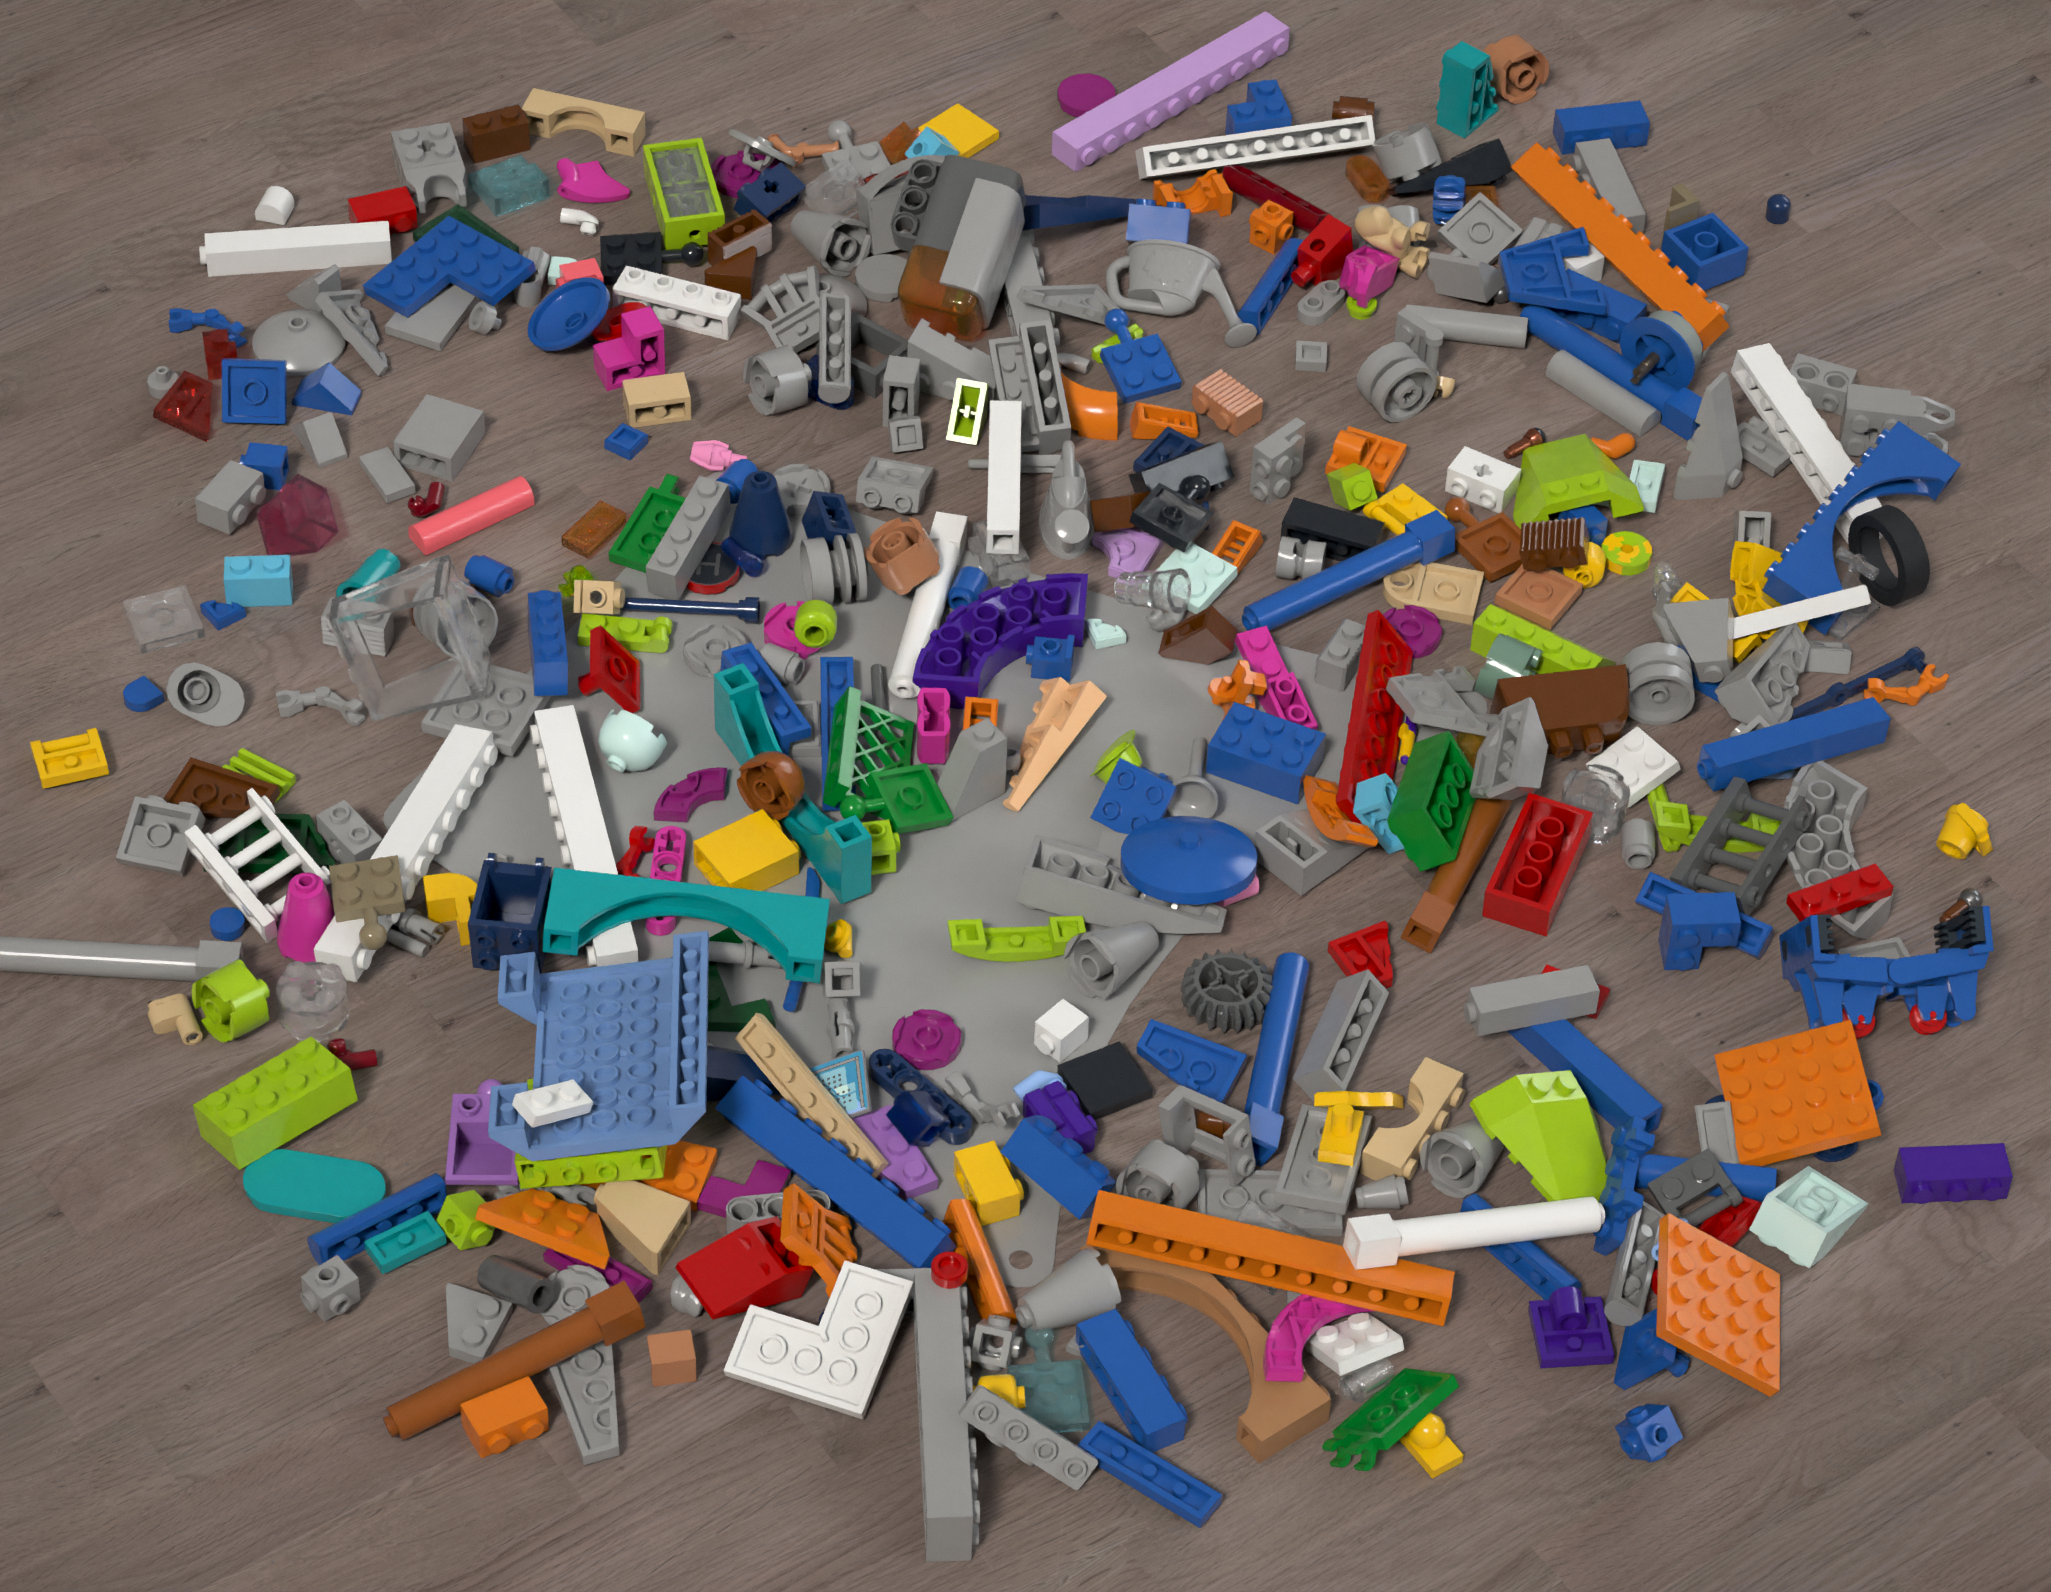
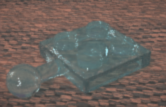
(1052, 1389)

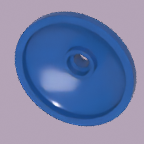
(569, 314)

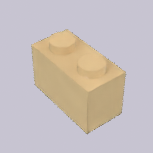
(656, 400)

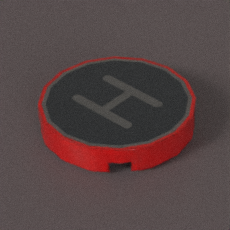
(714, 572)

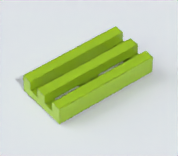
(262, 770)

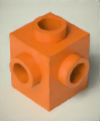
(1270, 226)

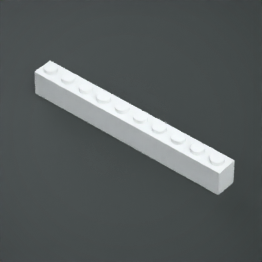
(578, 818)
(417, 835)

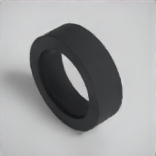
(1906, 546)

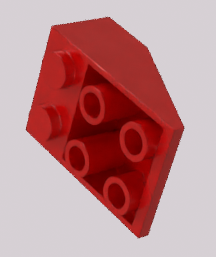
(745, 1270)

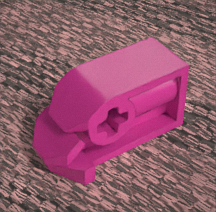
(1367, 273)

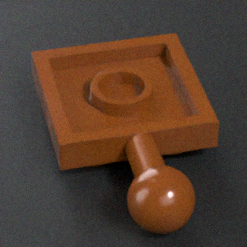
(1489, 544)

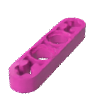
(660, 857)

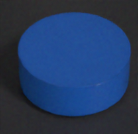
(227, 924)

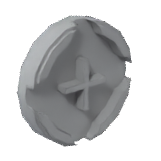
(797, 485)

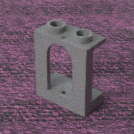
(1181, 1132)

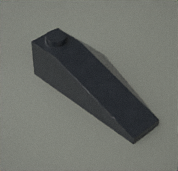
(1476, 166)

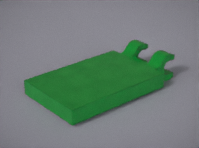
(647, 525)
(1388, 1416)

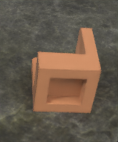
(672, 1358)

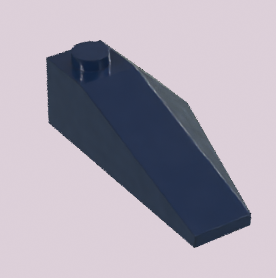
(727, 1067)

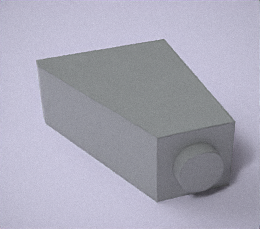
(1705, 634)
(975, 768)

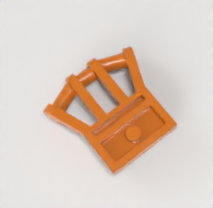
(816, 1235)

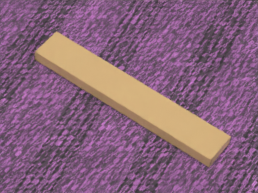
(805, 1091)

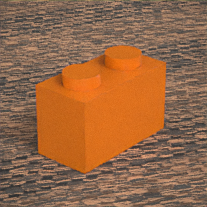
(504, 1417)

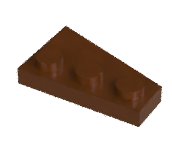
(217, 789)

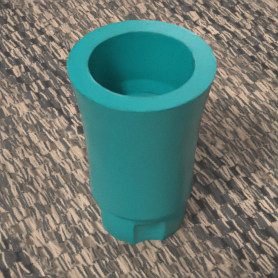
(374, 568)

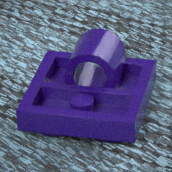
(1570, 1330)

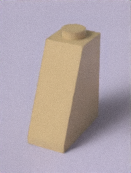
(643, 1220)

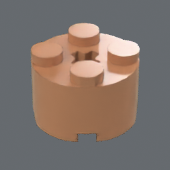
(1516, 68)
(902, 555)

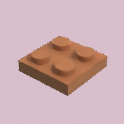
(1538, 595)

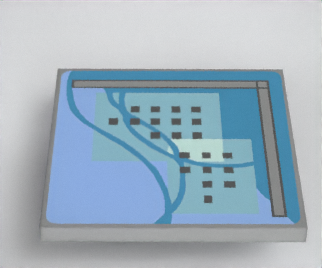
(847, 1082)

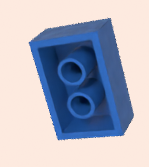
(1265, 752)

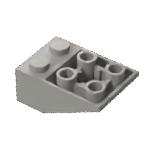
(1299, 852)

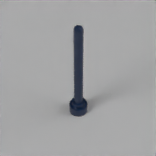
(746, 609)

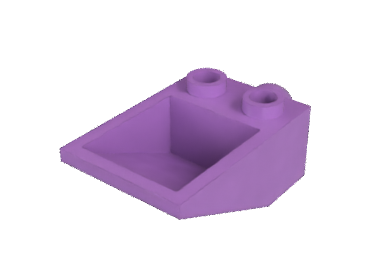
(471, 1153)

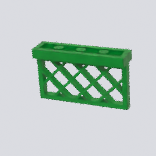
(846, 749)

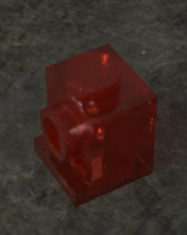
(216, 348)

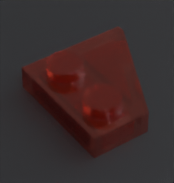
(187, 406)

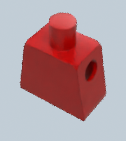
(1323, 252)

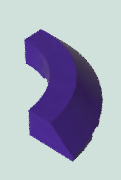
(996, 632)

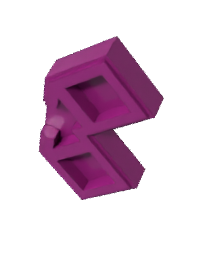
(764, 1179)

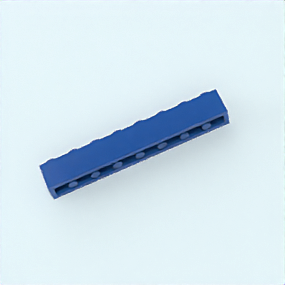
(828, 1169)

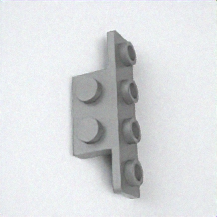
(1027, 1438)

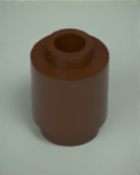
(1352, 107)

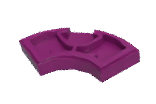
(683, 798)

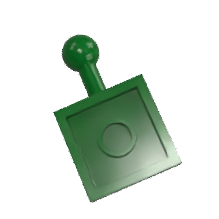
(903, 796)

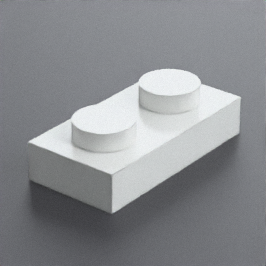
(552, 1103)

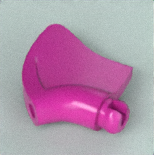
(588, 183)

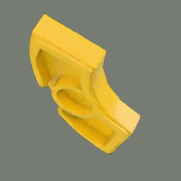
(1359, 1100)

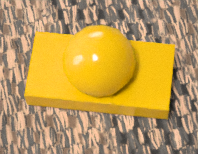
(1432, 1446)

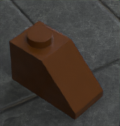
(1199, 638)

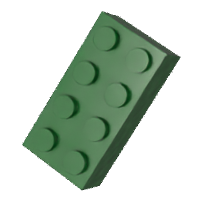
(1433, 801)

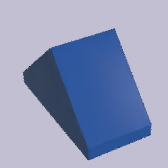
(327, 391)

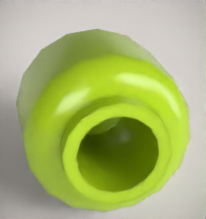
(815, 623)

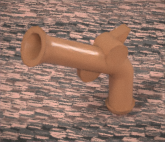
(802, 149)

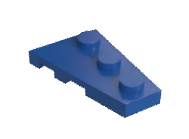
(1192, 1060)

